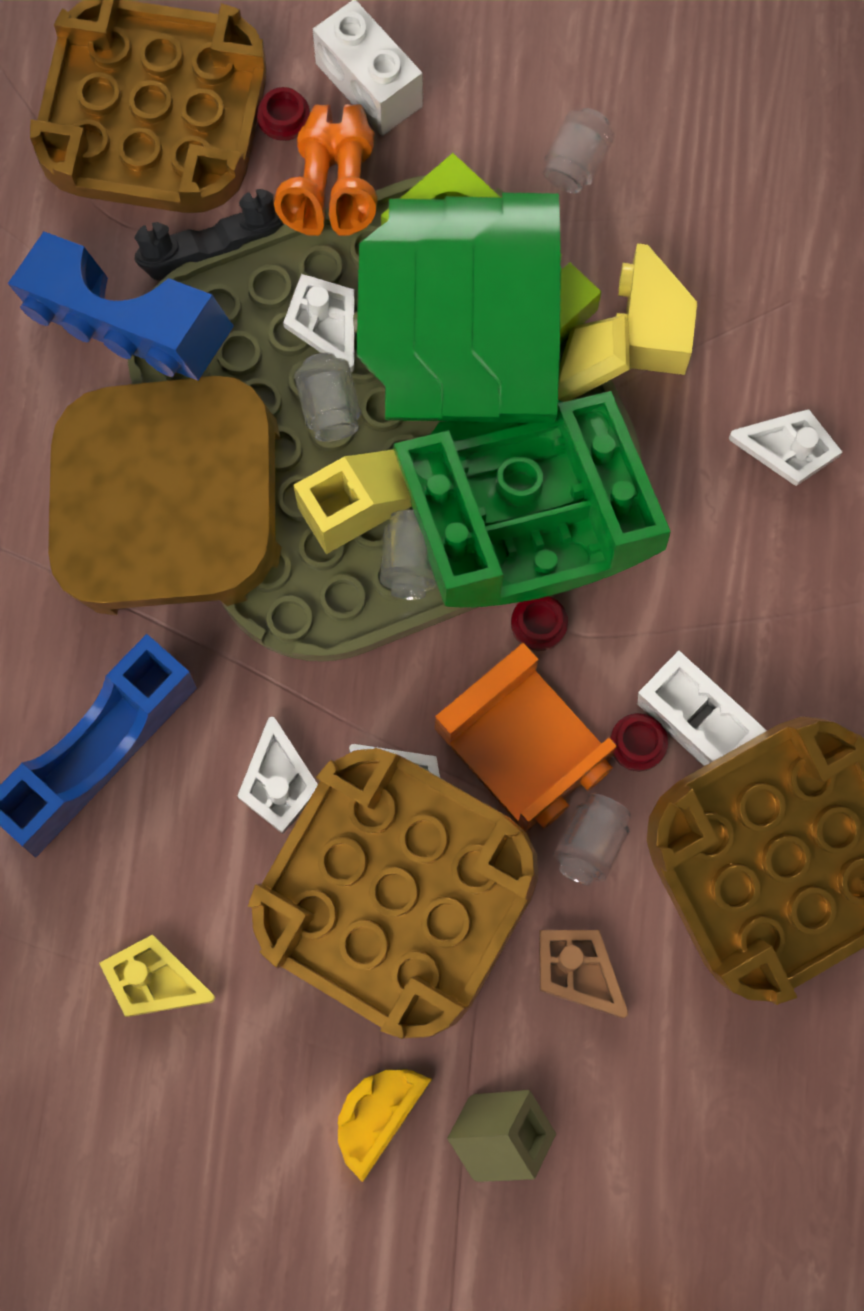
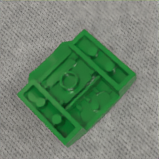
(464, 308)
(531, 504)

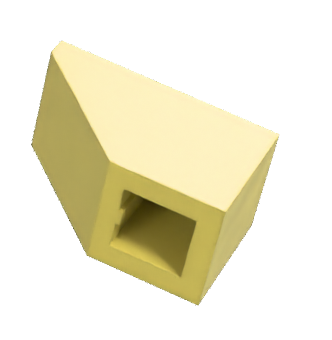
(658, 314)
(352, 497)

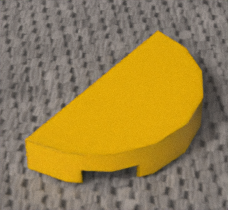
(375, 1114)

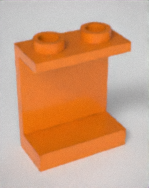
(523, 741)

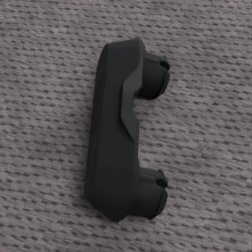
(162, 253)

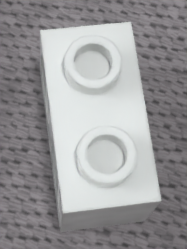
(368, 66)
(696, 711)

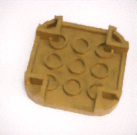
(150, 104)
(163, 494)
(769, 857)
(394, 893)

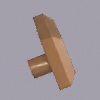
(579, 970)

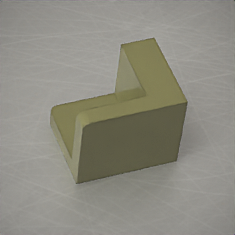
(502, 1136)

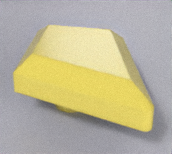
(593, 356)
(152, 979)

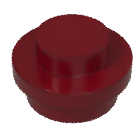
(282, 113)
(539, 623)
(639, 742)

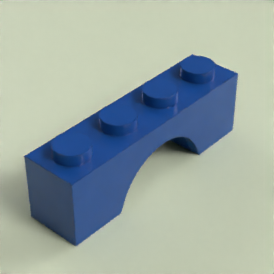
(168, 327)
(130, 708)

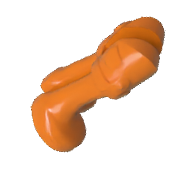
(323, 144)

